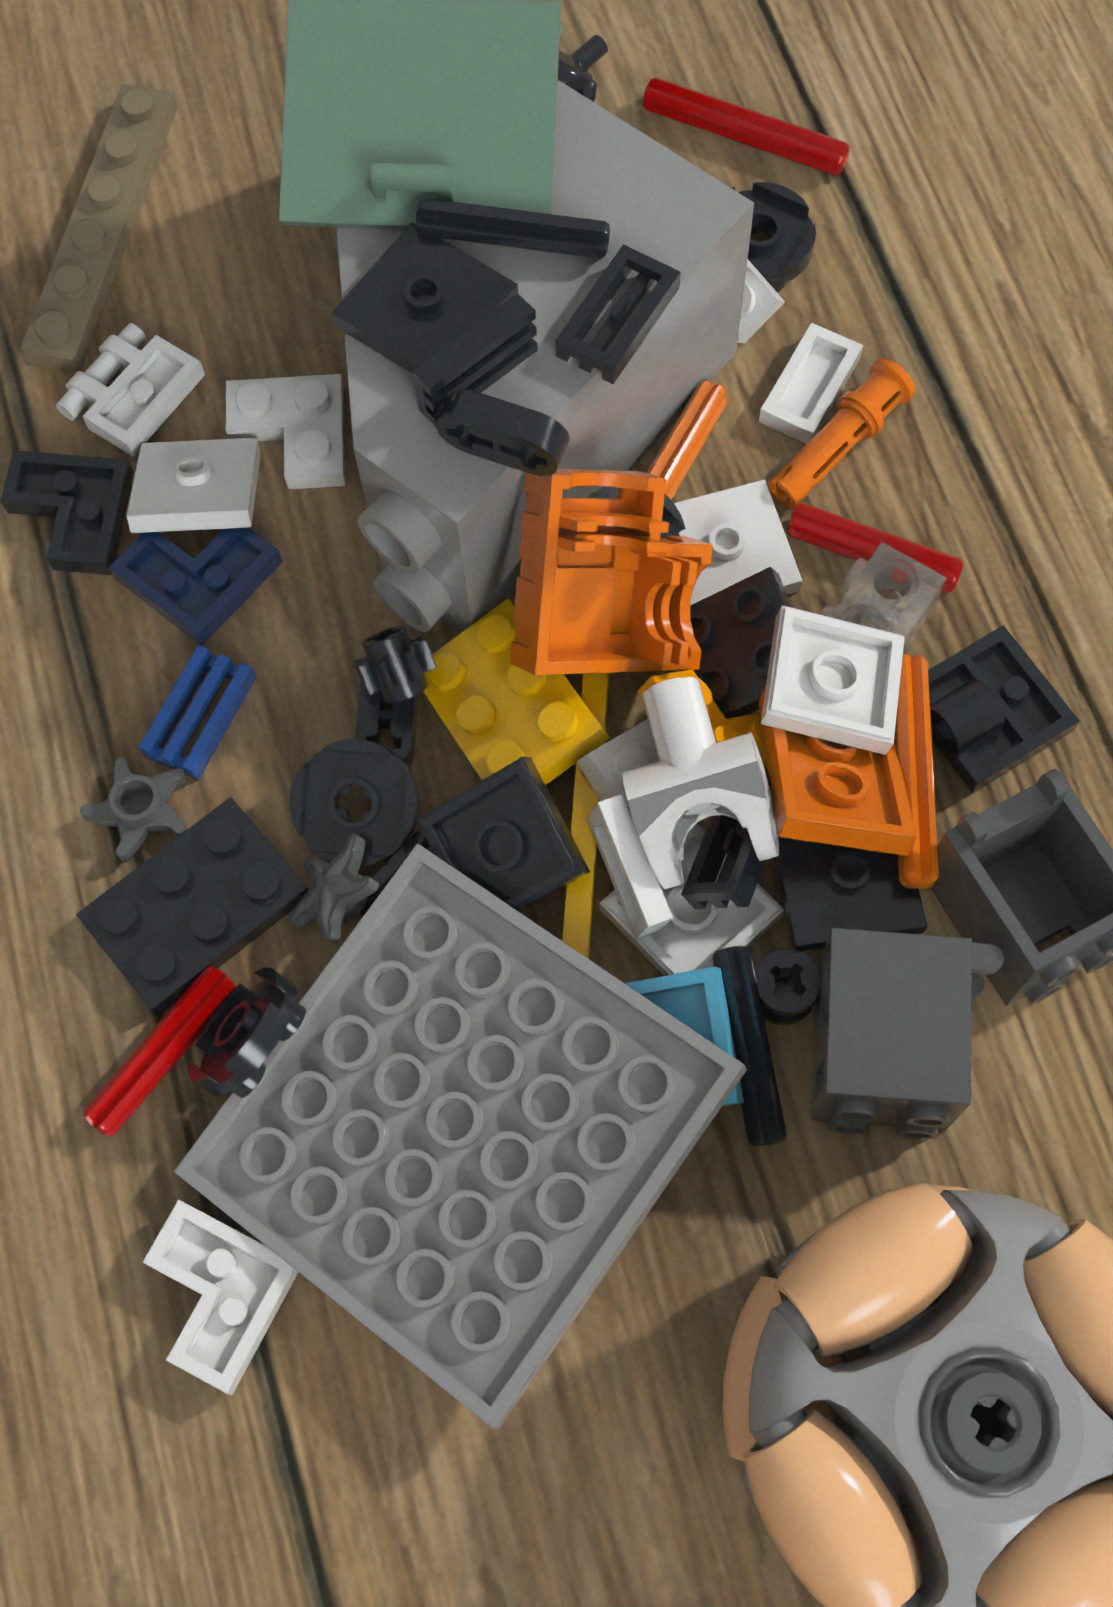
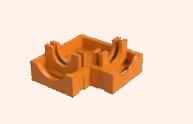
(600, 581)

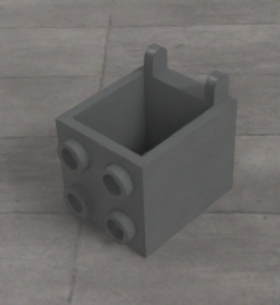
(1024, 878)
(895, 1030)

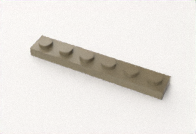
(99, 229)

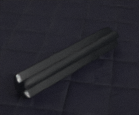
(512, 228)
(759, 1086)

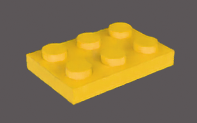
(504, 710)

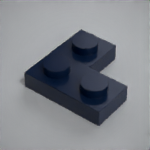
(198, 591)

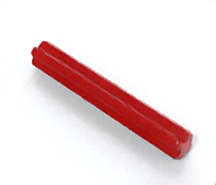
(746, 126)

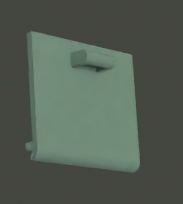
(416, 107)

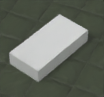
(810, 383)
(629, 867)

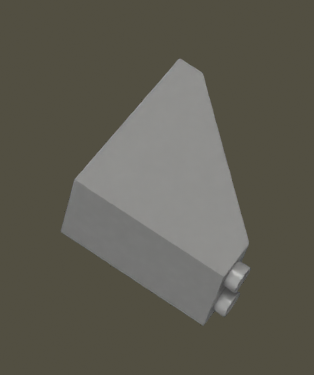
(454, 519)

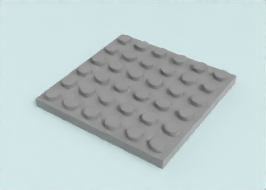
(462, 1131)

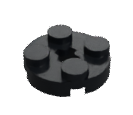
(789, 236)
(330, 775)
(245, 1033)

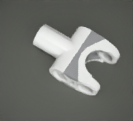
(695, 780)

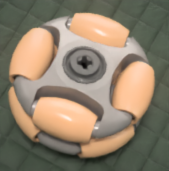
(962, 1411)

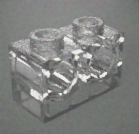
(891, 570)

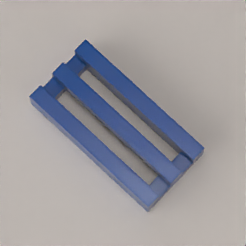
(177, 701)

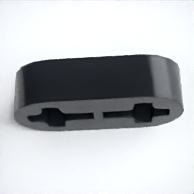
(503, 432)
(400, 721)

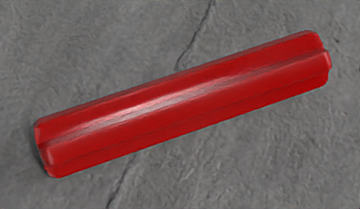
(860, 540)
(157, 1052)

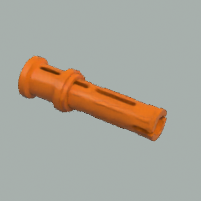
(856, 418)

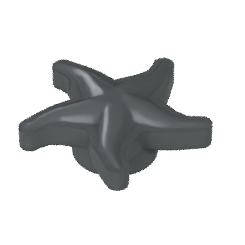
(138, 807)
(335, 890)

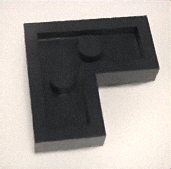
(84, 496)

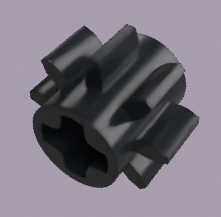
(395, 664)

